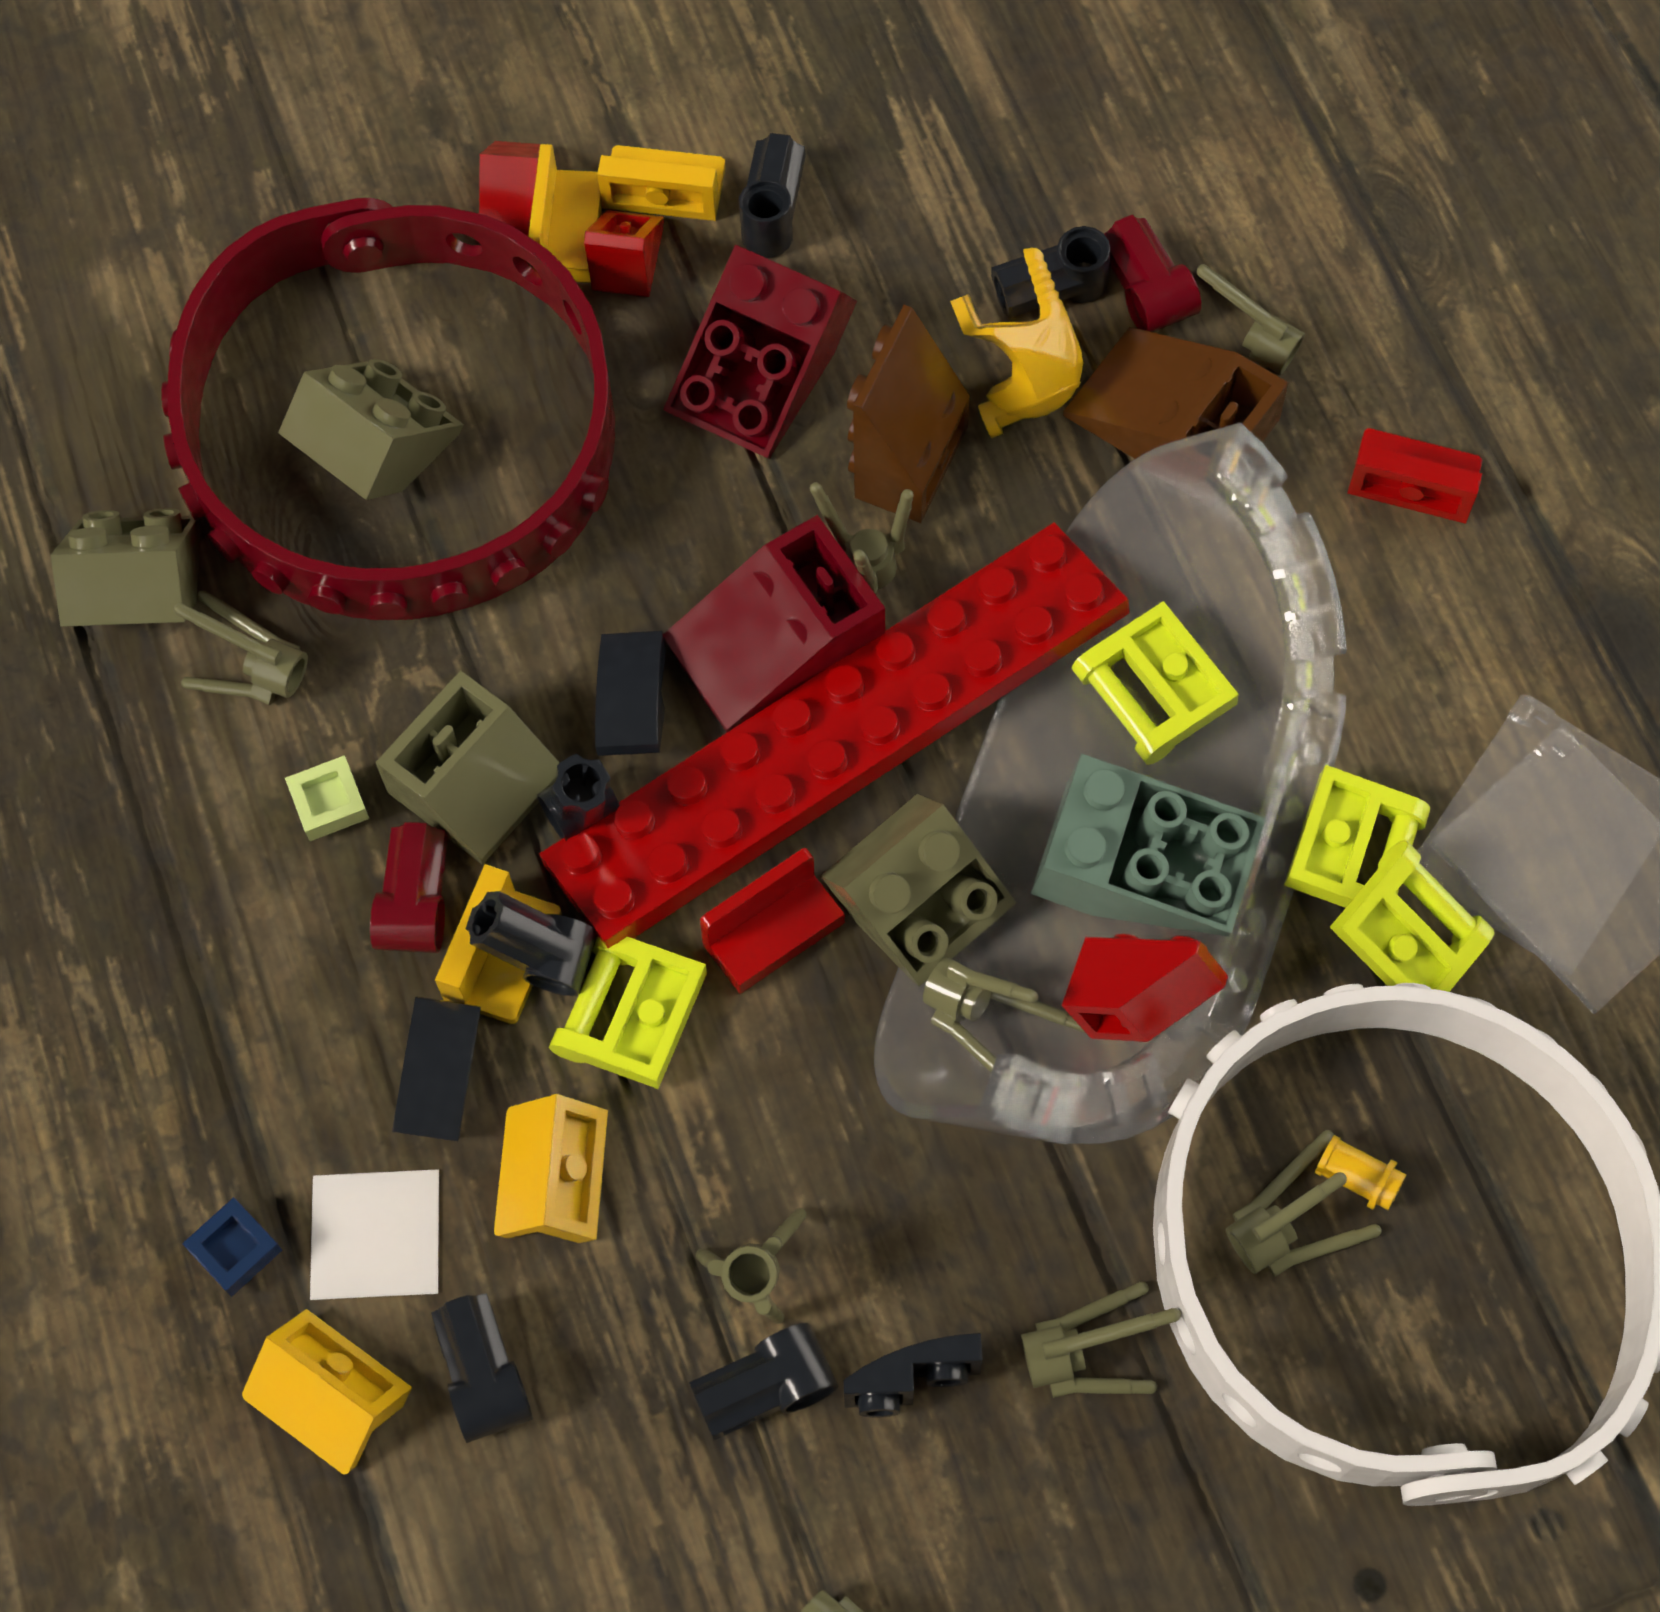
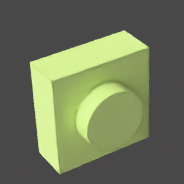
(327, 798)

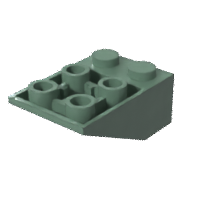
(1147, 851)

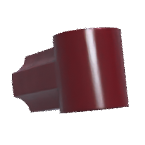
(1154, 288)
(411, 907)

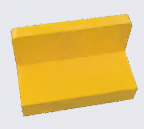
(661, 182)
(563, 210)
(478, 977)
(551, 1169)
(323, 1389)

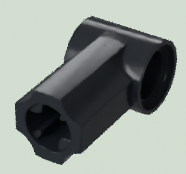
(771, 195)
(1078, 284)
(578, 796)
(546, 946)
(781, 1374)
(484, 1384)

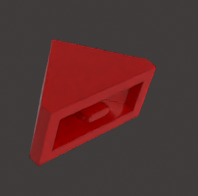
(508, 182)
(623, 252)

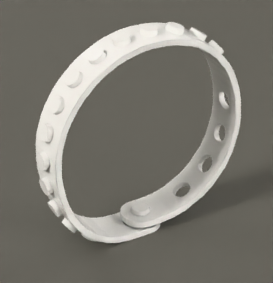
(1449, 1470)

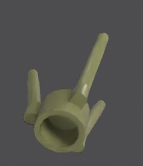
(1270, 339)
(869, 549)
(270, 661)
(965, 993)
(1265, 1235)
(753, 1269)
(1057, 1348)

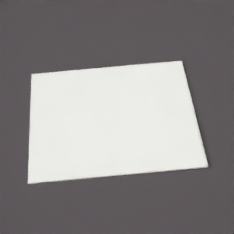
(375, 1234)

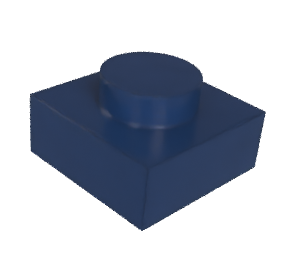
(232, 1247)

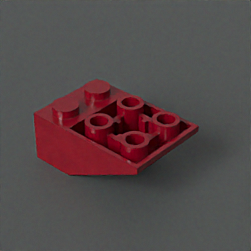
(758, 351)
(776, 623)

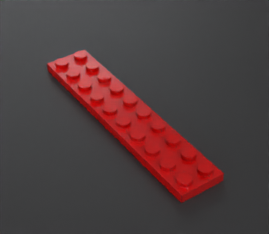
(834, 735)

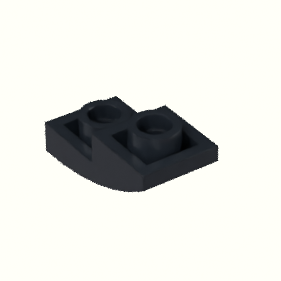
(629, 693)
(436, 1069)
(888, 1381)

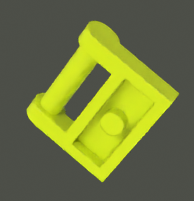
(1173, 672)
(1340, 830)
(1396, 940)
(647, 1017)

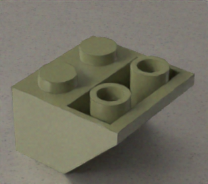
(368, 426)
(127, 568)
(468, 767)
(919, 887)

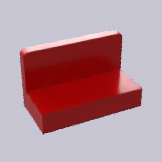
(1416, 475)
(770, 921)

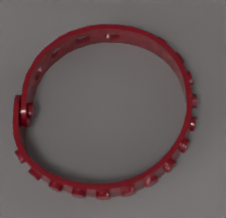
(359, 239)

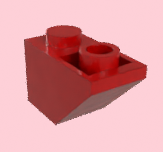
(1139, 986)

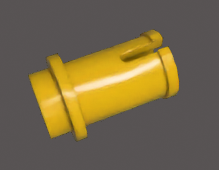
(1364, 1173)

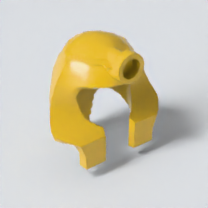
(1042, 354)

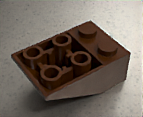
(1172, 389)
(905, 418)

